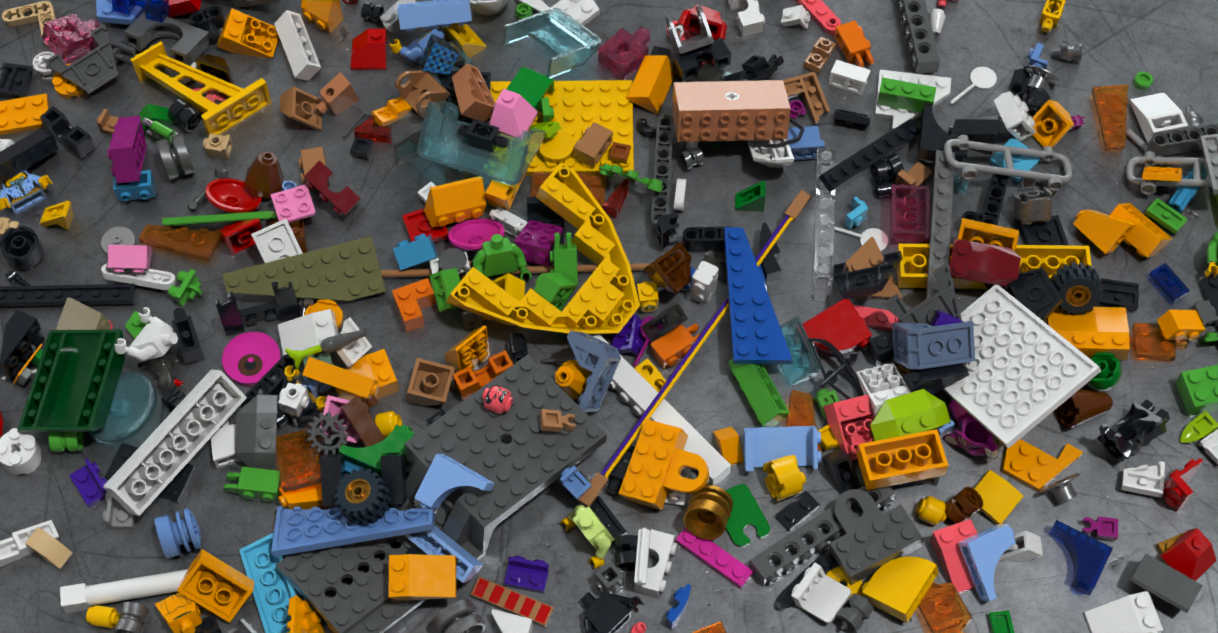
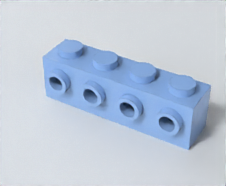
(433, 13)

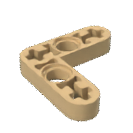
(42, 16)

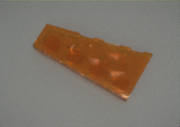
(192, 243)

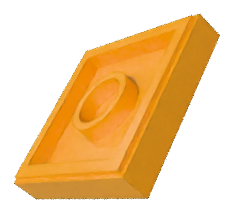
(1162, 173)

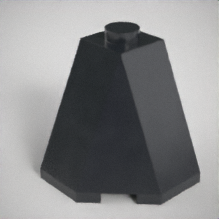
(977, 129)

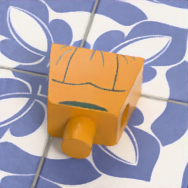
(180, 613)

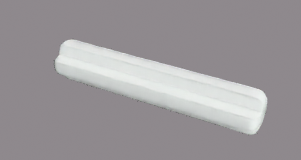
(642, 553)

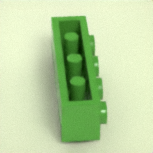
(760, 393)

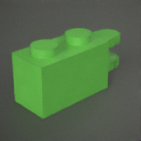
(565, 258)
(255, 484)

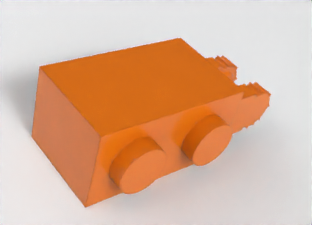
(853, 43)
(674, 345)

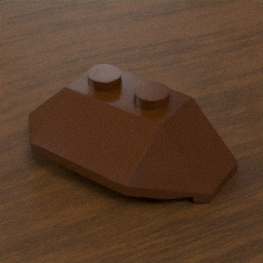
(671, 269)

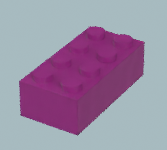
(127, 149)

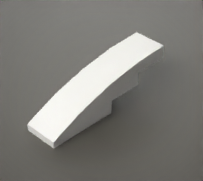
(15, 548)

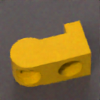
(651, 374)

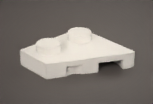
(356, 349)
(1144, 480)

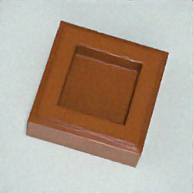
(619, 152)

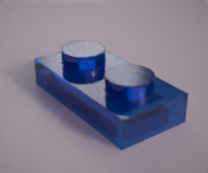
(1169, 282)

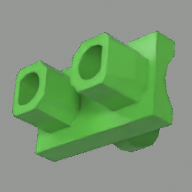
(189, 287)

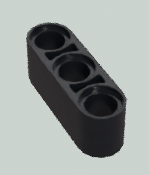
(703, 239)

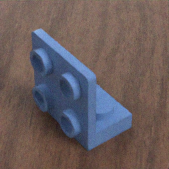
(807, 145)

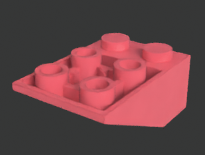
(851, 423)

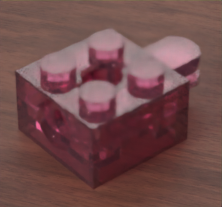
(70, 35)
(624, 52)

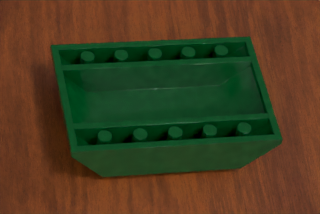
(74, 382)

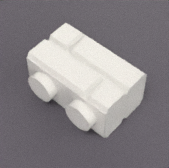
(704, 282)

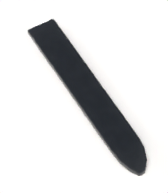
(825, 560)

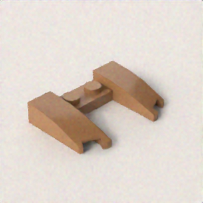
(811, 92)

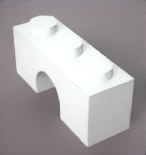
(750, 20)
(660, 548)

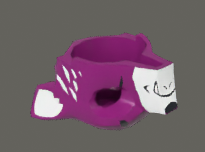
(973, 438)

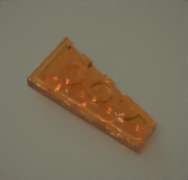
(1112, 114)

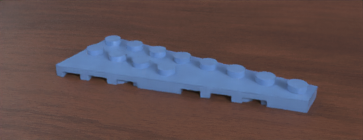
(316, 529)

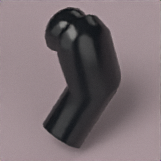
(643, 127)

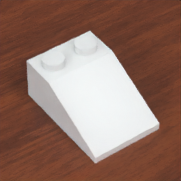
(307, 330)
(1126, 615)

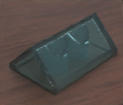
(804, 362)

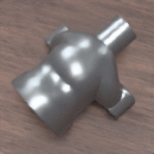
(1068, 52)
(1192, 118)

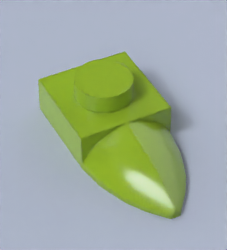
(549, 127)
(1199, 428)

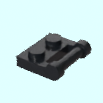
(17, 81)

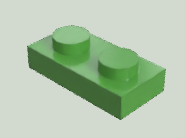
(1166, 216)

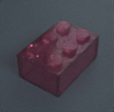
(909, 214)

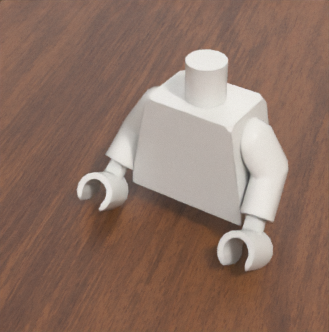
(152, 340)

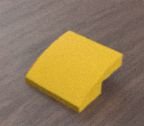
(998, 496)

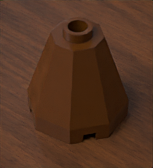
(264, 175)

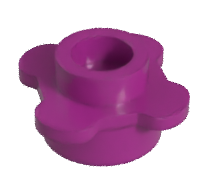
(798, 105)
(1078, 121)

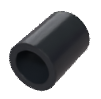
(883, 189)

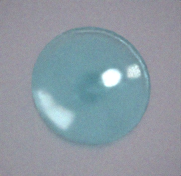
(130, 409)

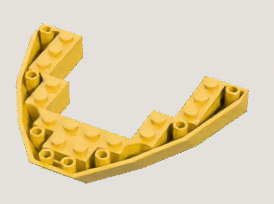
(602, 302)

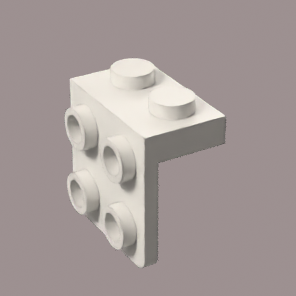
(820, 594)

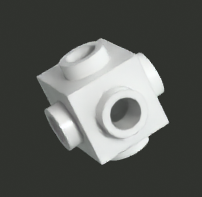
(293, 399)

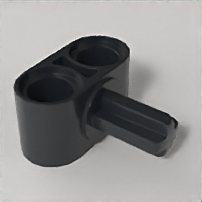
(208, 19)

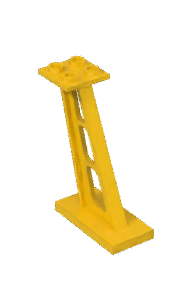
(216, 117)

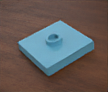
(1020, 162)

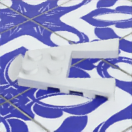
(580, 10)

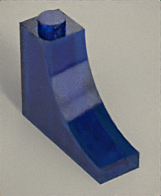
(1086, 554)

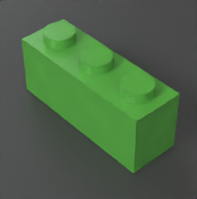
(905, 95)

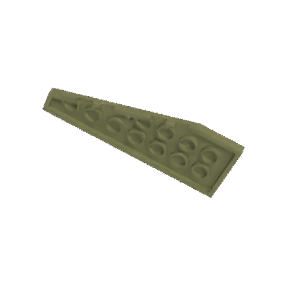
(330, 273)

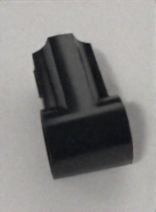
(1019, 82)

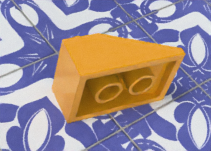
(323, 13)
(377, 367)
(422, 577)

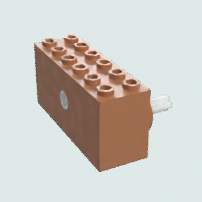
(730, 111)

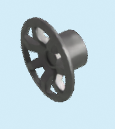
(1039, 80)
(1062, 489)

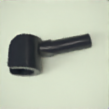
(12, 276)

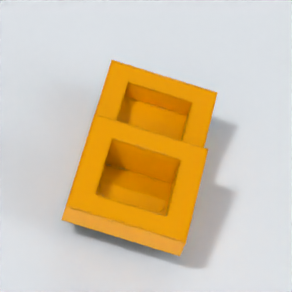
(391, 112)

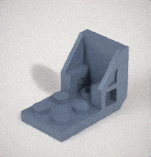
(933, 346)
(601, 360)

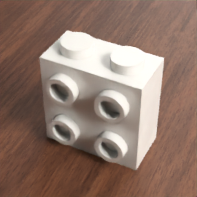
(1015, 115)

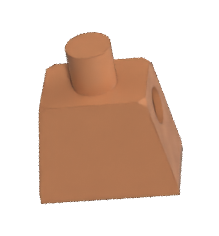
(337, 95)

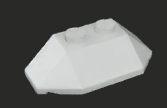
(770, 156)

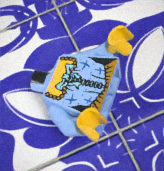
(23, 191)

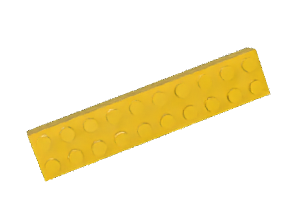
(913, 268)

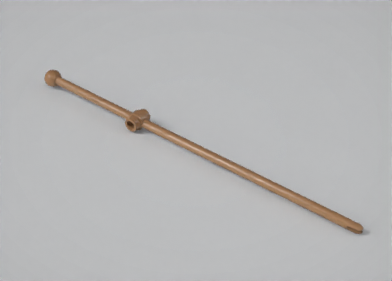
(533, 269)

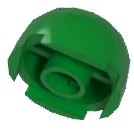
(1110, 371)

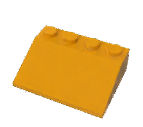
(1094, 332)

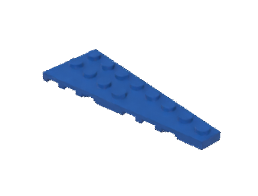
(753, 322)

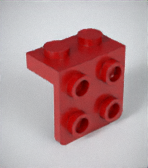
(1176, 489)

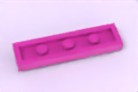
(715, 558)

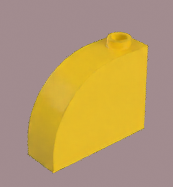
(900, 586)

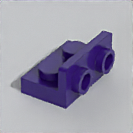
(630, 337)
(89, 483)
(527, 574)

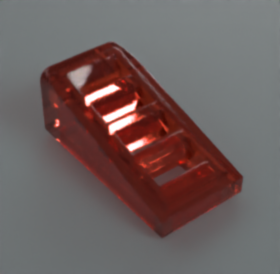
(616, 200)

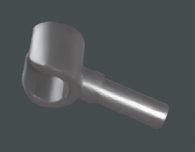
(304, 303)

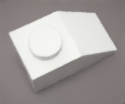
(1026, 548)
(511, 623)

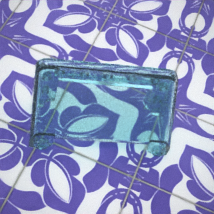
(444, 145)

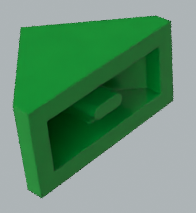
(155, 113)
(751, 198)

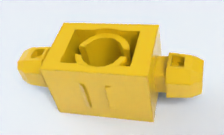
(1050, 20)

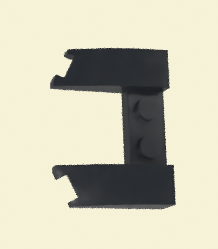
(235, 319)

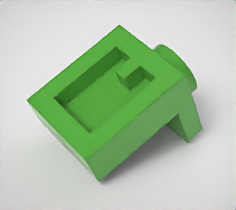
(825, 397)

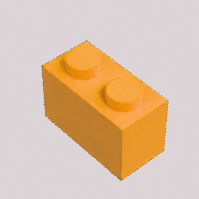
(1181, 325)

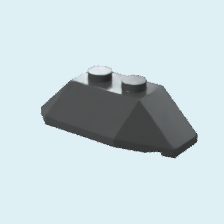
(257, 432)

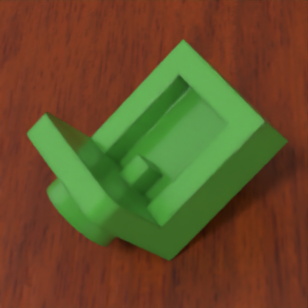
(547, 111)

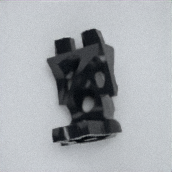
(1137, 423)

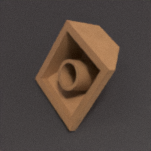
(301, 107)

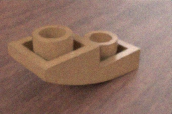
(820, 55)

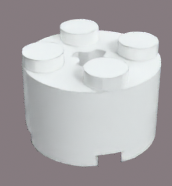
(19, 452)

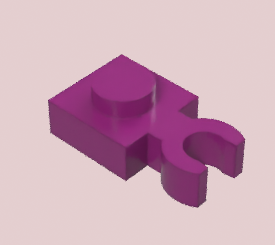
(1104, 527)

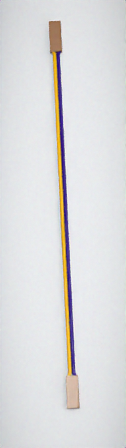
(599, 481)

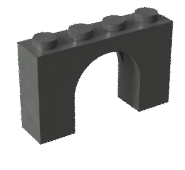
(191, 39)

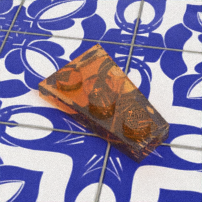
(801, 411)

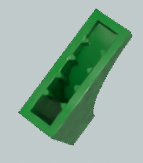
(371, 456)

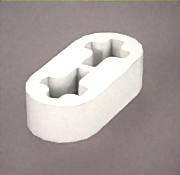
(680, 194)

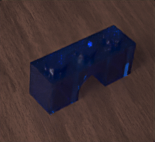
(154, 9)

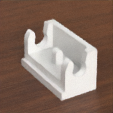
(849, 77)

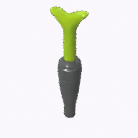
(327, 345)

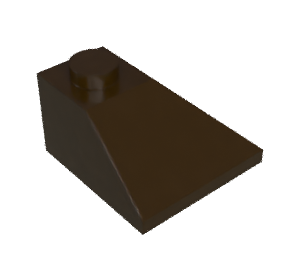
(215, 66)

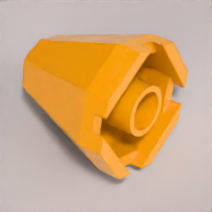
(572, 378)

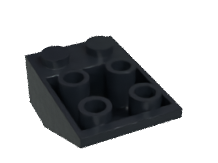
(20, 341)

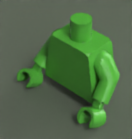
(500, 257)

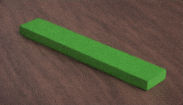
(218, 218)

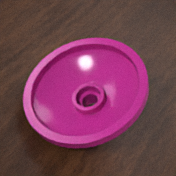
(472, 233)

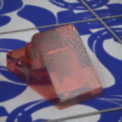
(370, 131)

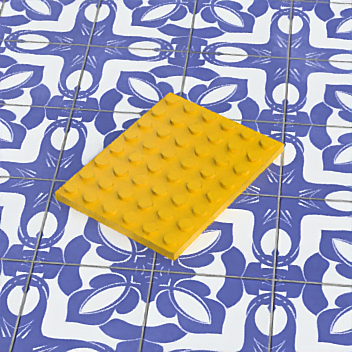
(576, 108)

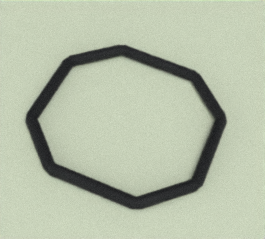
(786, 142)

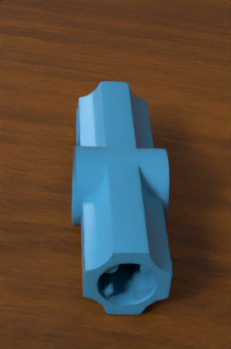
(1185, 194)

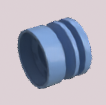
(176, 533)

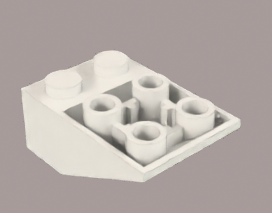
(1157, 114)
(881, 384)

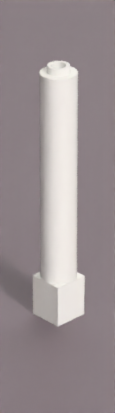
(81, 597)

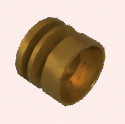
(708, 512)

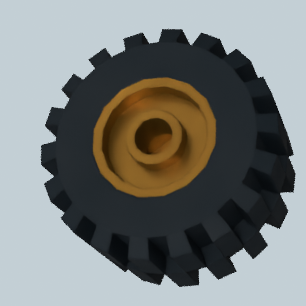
(1078, 288)
(362, 496)

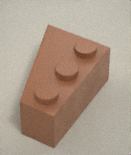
(473, 94)

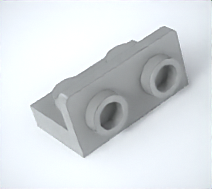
(116, 515)

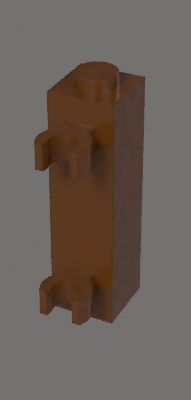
(361, 421)

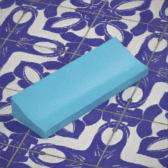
(270, 586)

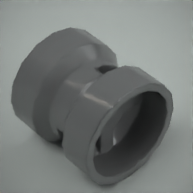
(692, 158)

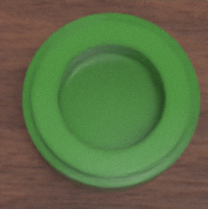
(1143, 80)

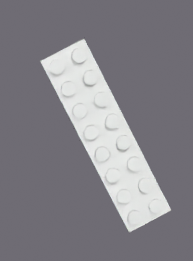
(174, 442)

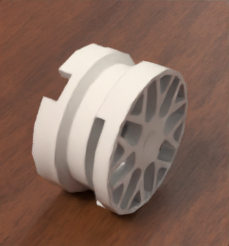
(41, 67)

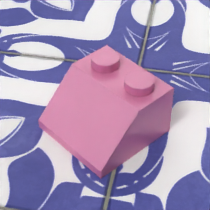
(129, 256)

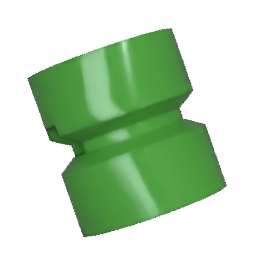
(61, 440)

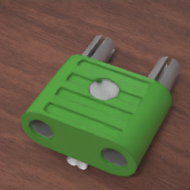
(159, 131)

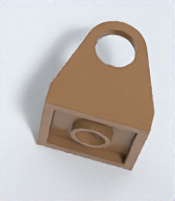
(419, 87)

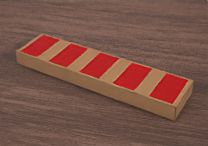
(511, 601)

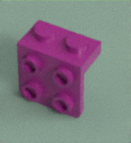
(537, 242)

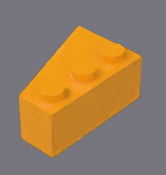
(501, 194)

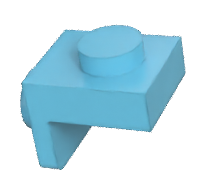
(858, 214)

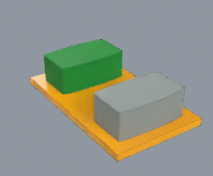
(25, 373)

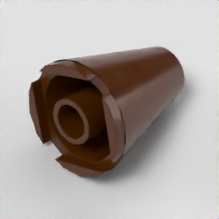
(1083, 407)

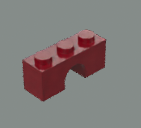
(343, 201)

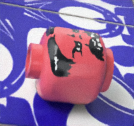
(497, 399)

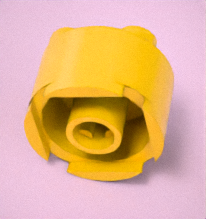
(783, 477)

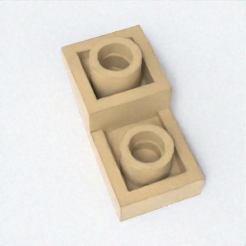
(49, 548)

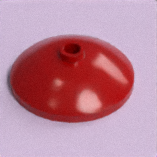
(231, 196)

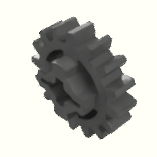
(325, 442)

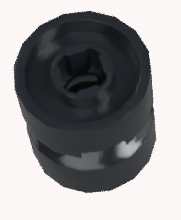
(185, 114)
(886, 169)
(626, 552)

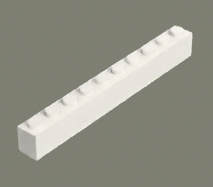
(640, 394)

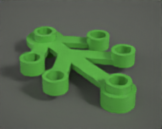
(609, 171)

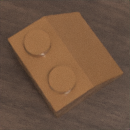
(429, 383)

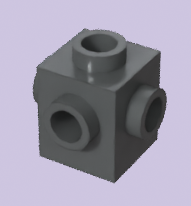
(609, 573)

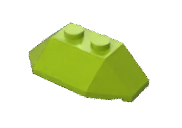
(909, 415)

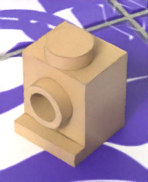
(218, 146)

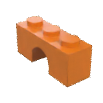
(470, 381)

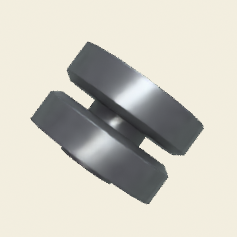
(176, 156)
(459, 618)

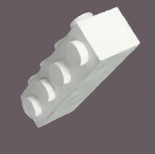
(297, 45)

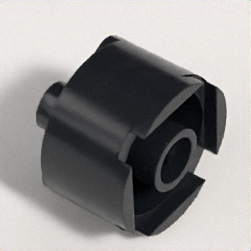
(21, 248)

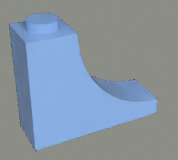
(445, 477)
(982, 555)

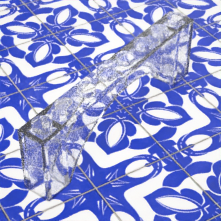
(823, 245)

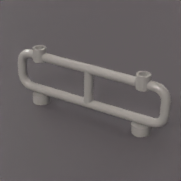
(969, 170)
(1148, 187)

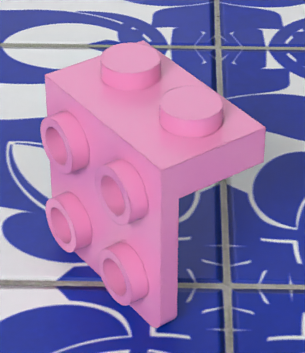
(293, 204)

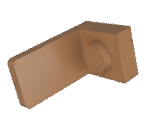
(914, 176)

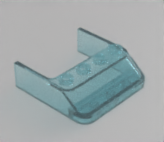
(559, 34)

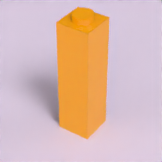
(341, 378)

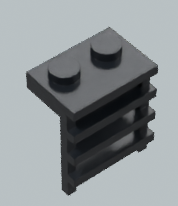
(542, 213)

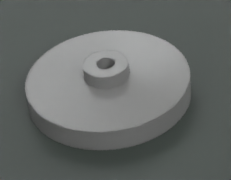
(117, 236)

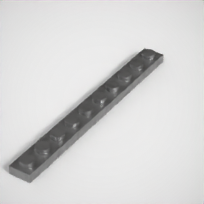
(940, 219)

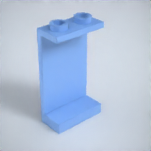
(770, 443)

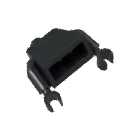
(607, 612)

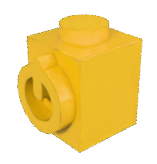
(647, 296)

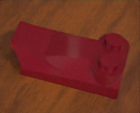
(984, 263)

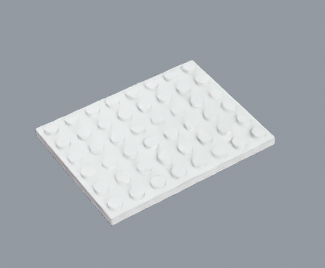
(1018, 367)

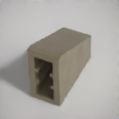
(81, 317)

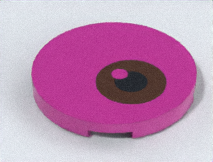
(250, 357)

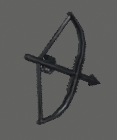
(845, 365)

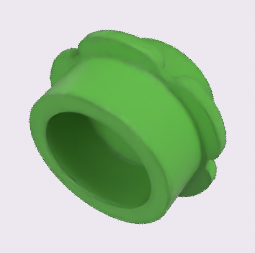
(523, 7)

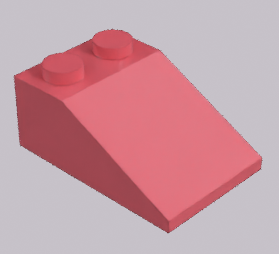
(948, 552)

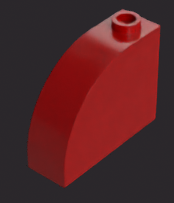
(839, 326)

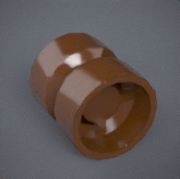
(964, 505)

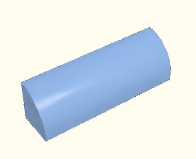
(438, 543)

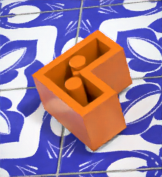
(410, 302)

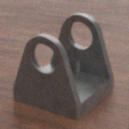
(698, 41)

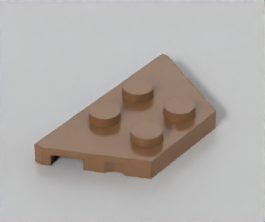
(869, 256)

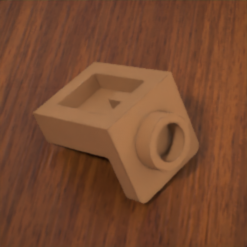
(106, 122)

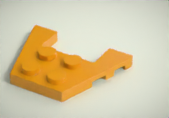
(1035, 466)
(303, 617)

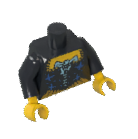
(313, 409)

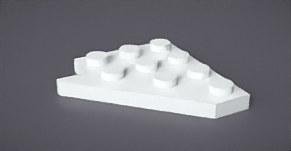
(900, 115)

